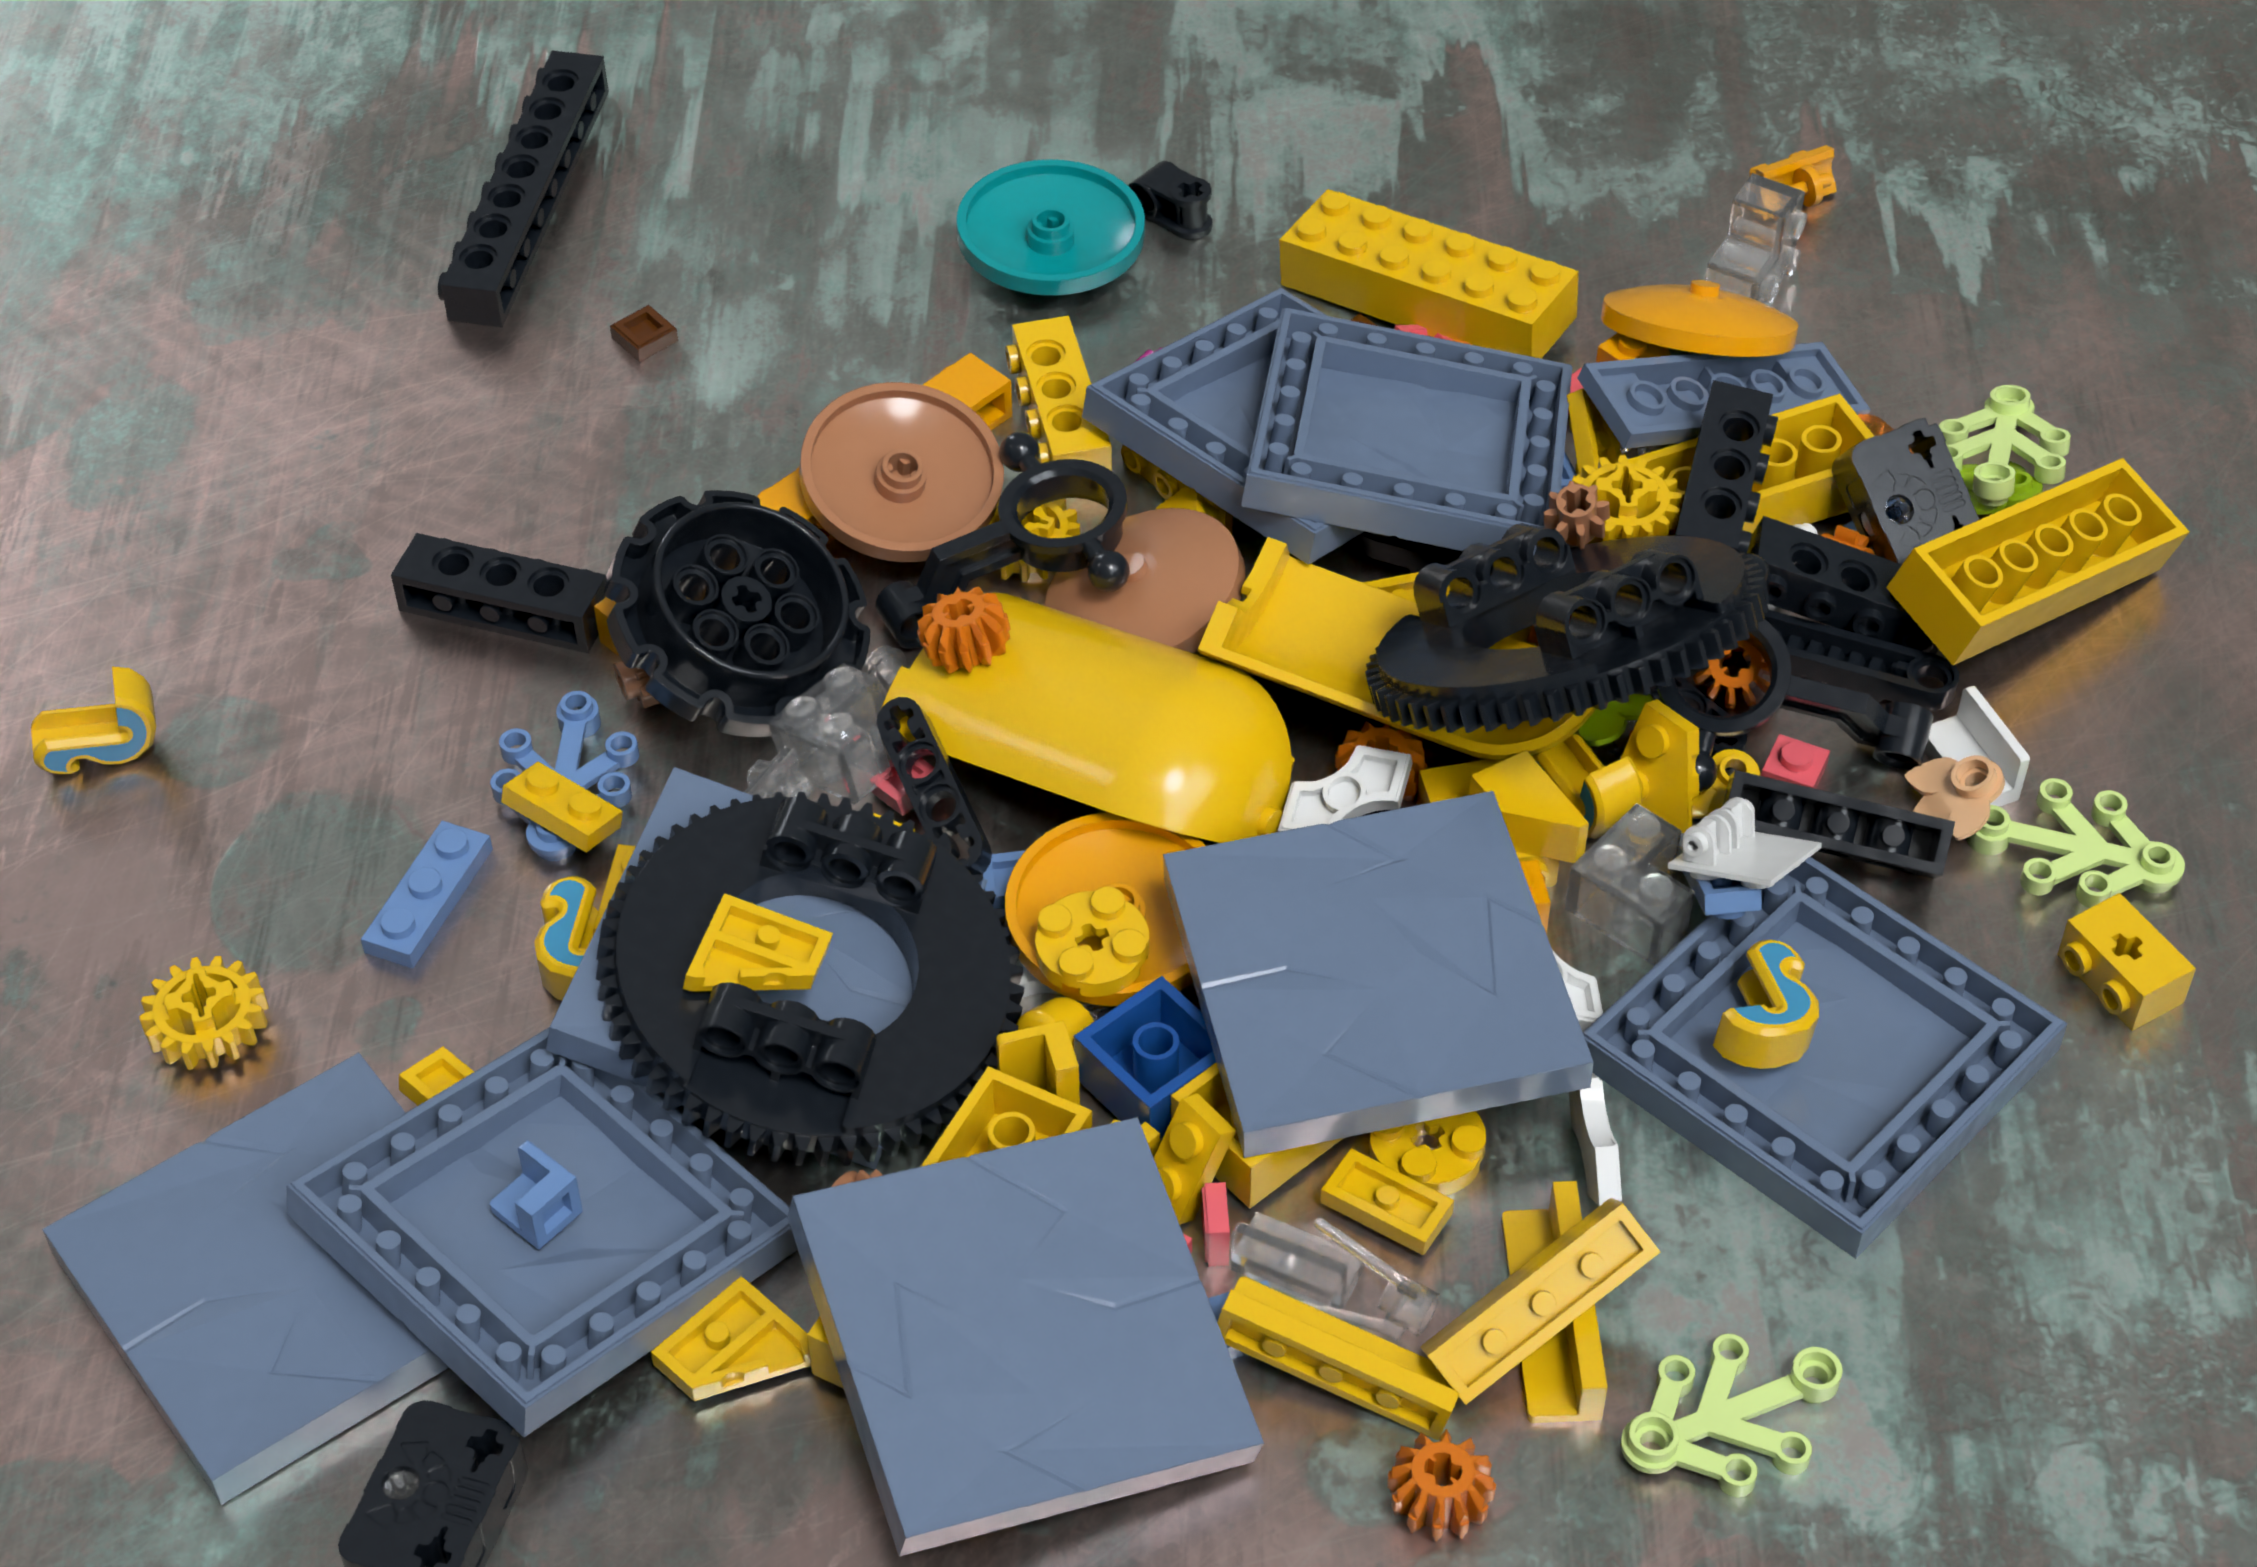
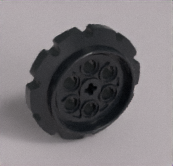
(746, 584)

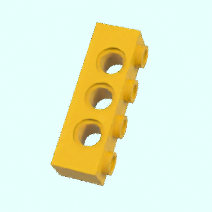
(1054, 387)

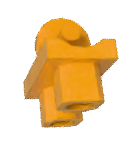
(1804, 171)

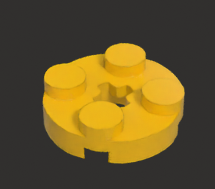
(1090, 914)
(1443, 1169)

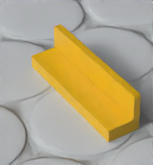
(1540, 1299)
(1337, 1357)
(1567, 1373)

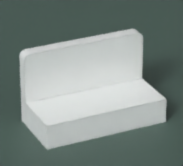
(1981, 733)

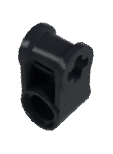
(1175, 200)

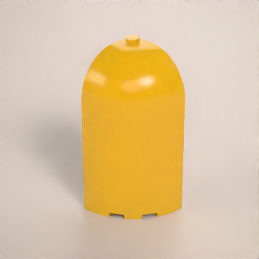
(1318, 635)
(1113, 724)

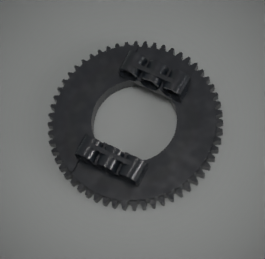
(1636, 621)
(777, 1066)

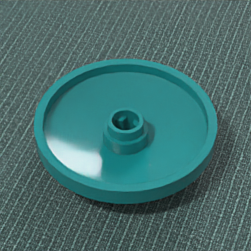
(1050, 227)

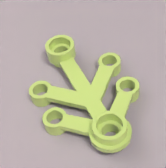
(2007, 409)
(2141, 862)
(1727, 1418)

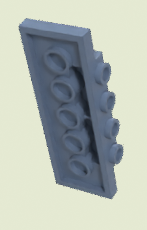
(1666, 396)

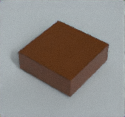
(644, 333)

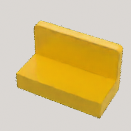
(1041, 1058)

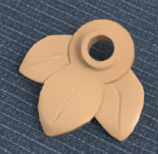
(1953, 793)

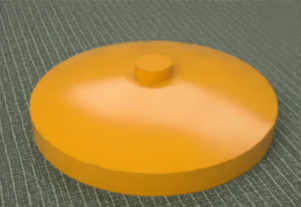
(1699, 320)
(1092, 855)

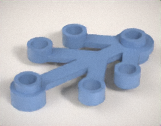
(577, 719)

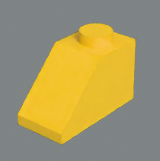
(1534, 808)

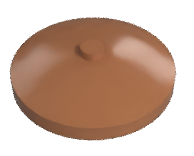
(900, 470)
(1177, 575)

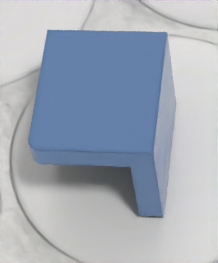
(540, 1199)

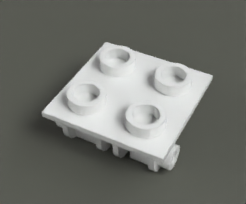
(1729, 848)

